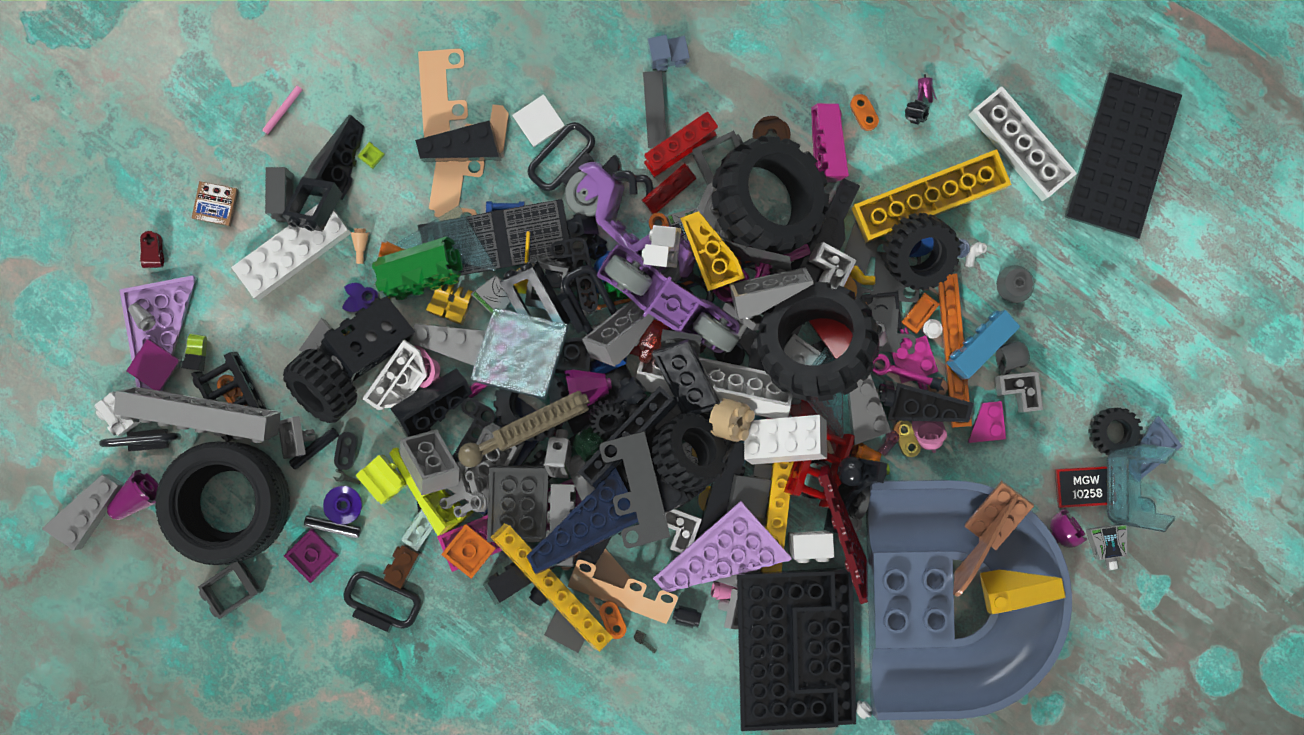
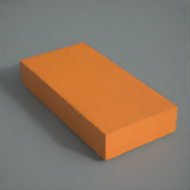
(920, 313)

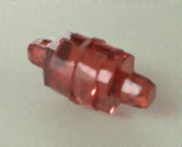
(651, 340)

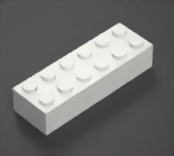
(1022, 144)
(287, 255)

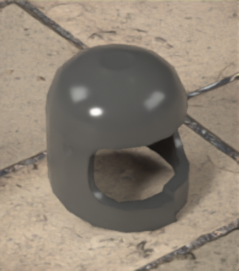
(1015, 354)

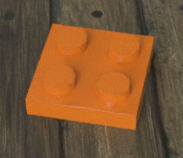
(468, 551)

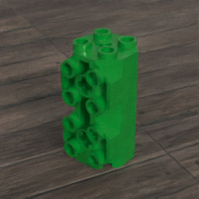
(418, 267)

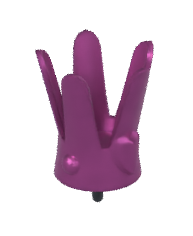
(925, 85)

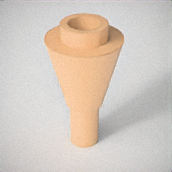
(359, 240)

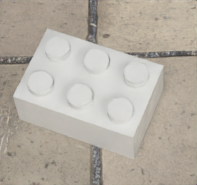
(811, 545)

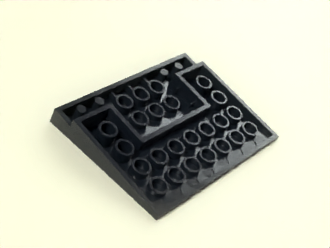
(796, 649)

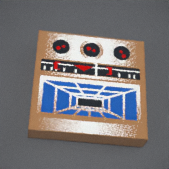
(214, 203)

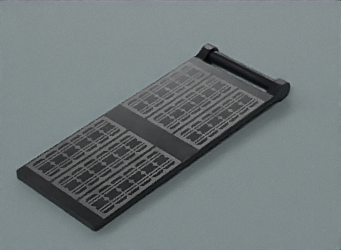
(505, 233)

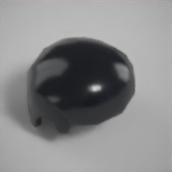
(734, 357)
(850, 471)

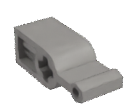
(582, 486)

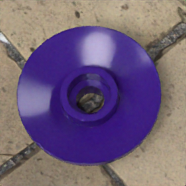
(333, 508)

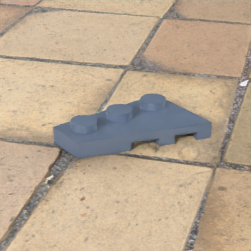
(1158, 435)

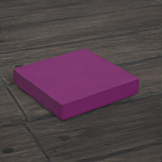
(153, 365)
(311, 555)

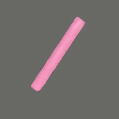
(282, 109)

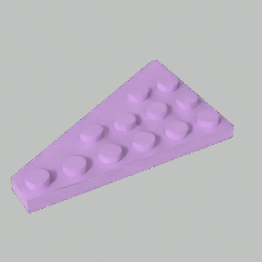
(167, 303)
(727, 548)

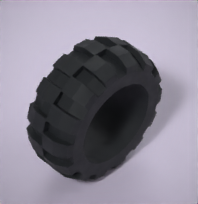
(801, 180)
(828, 378)

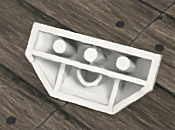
(398, 378)

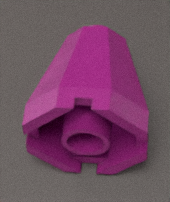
(589, 383)

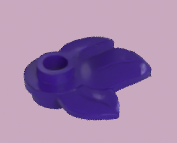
(358, 297)

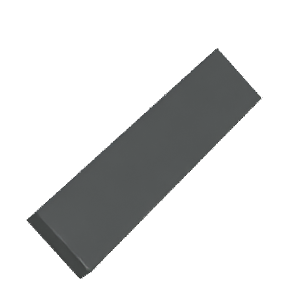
(654, 108)

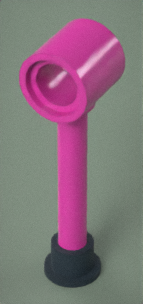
(934, 382)

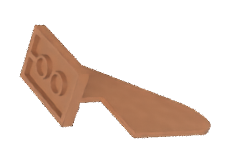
(992, 524)

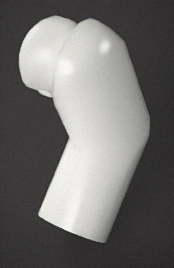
(975, 250)

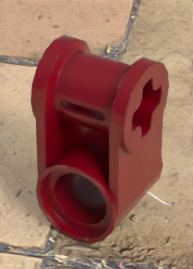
(151, 253)

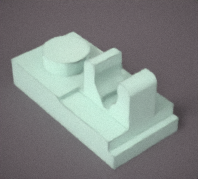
(417, 531)

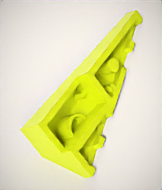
(441, 519)

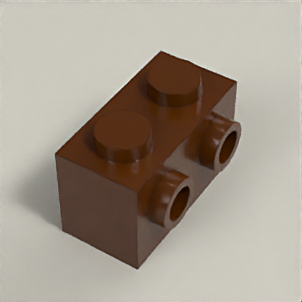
(402, 566)

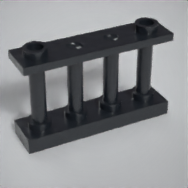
(241, 379)

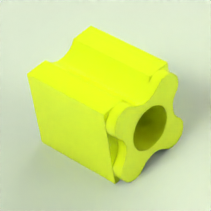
(382, 479)

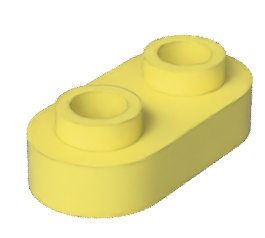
(907, 439)

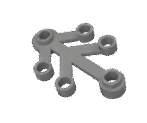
(462, 493)

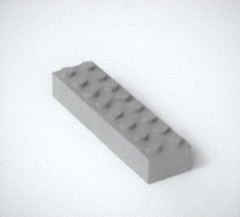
(197, 413)

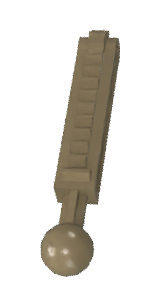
(525, 428)

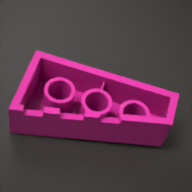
(829, 141)

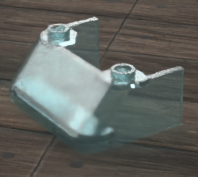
(1124, 496)

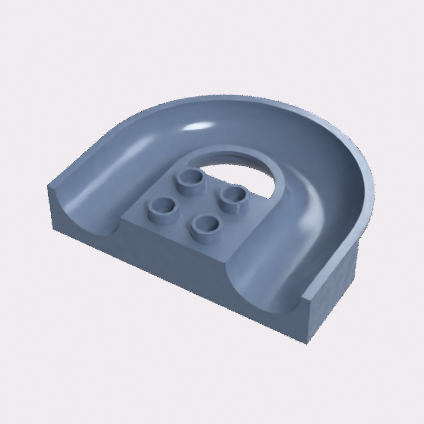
(913, 649)

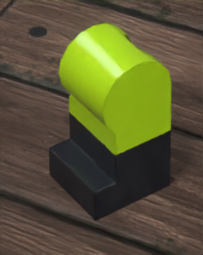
(195, 352)

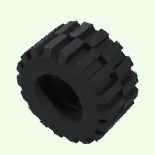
(1100, 426)

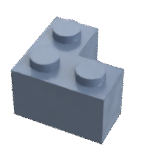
(667, 52)

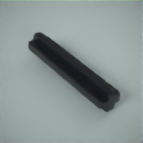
(314, 448)
(329, 526)

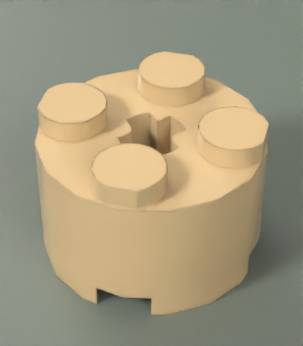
(731, 420)

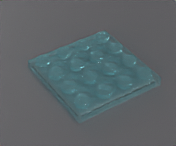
(519, 353)

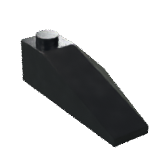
(337, 157)

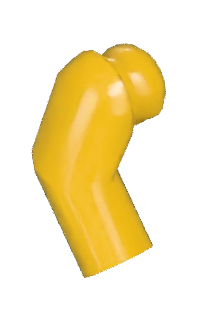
(858, 275)

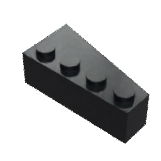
(463, 144)
(573, 356)
(431, 403)
(923, 405)
(507, 583)

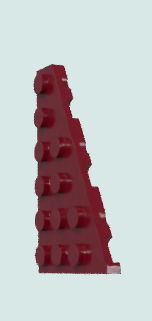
(856, 560)

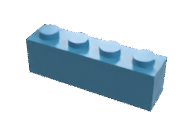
(983, 344)

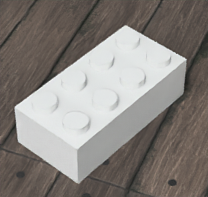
(786, 440)

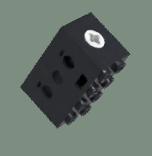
(367, 338)

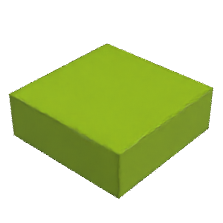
(371, 155)

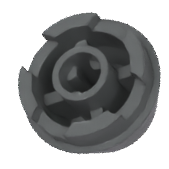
(1015, 284)

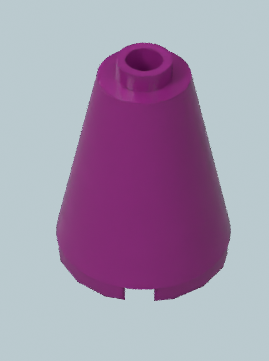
(134, 496)

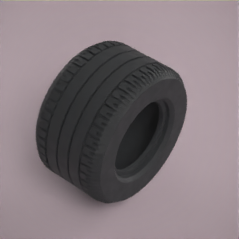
(181, 512)

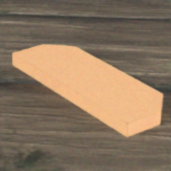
(499, 121)

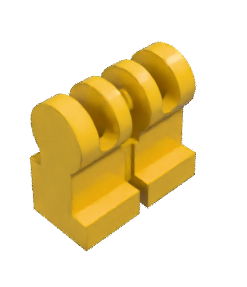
(452, 311)

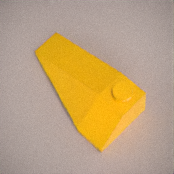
(713, 256)
(1016, 590)

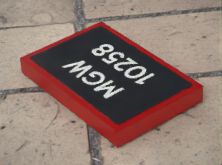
(1081, 486)

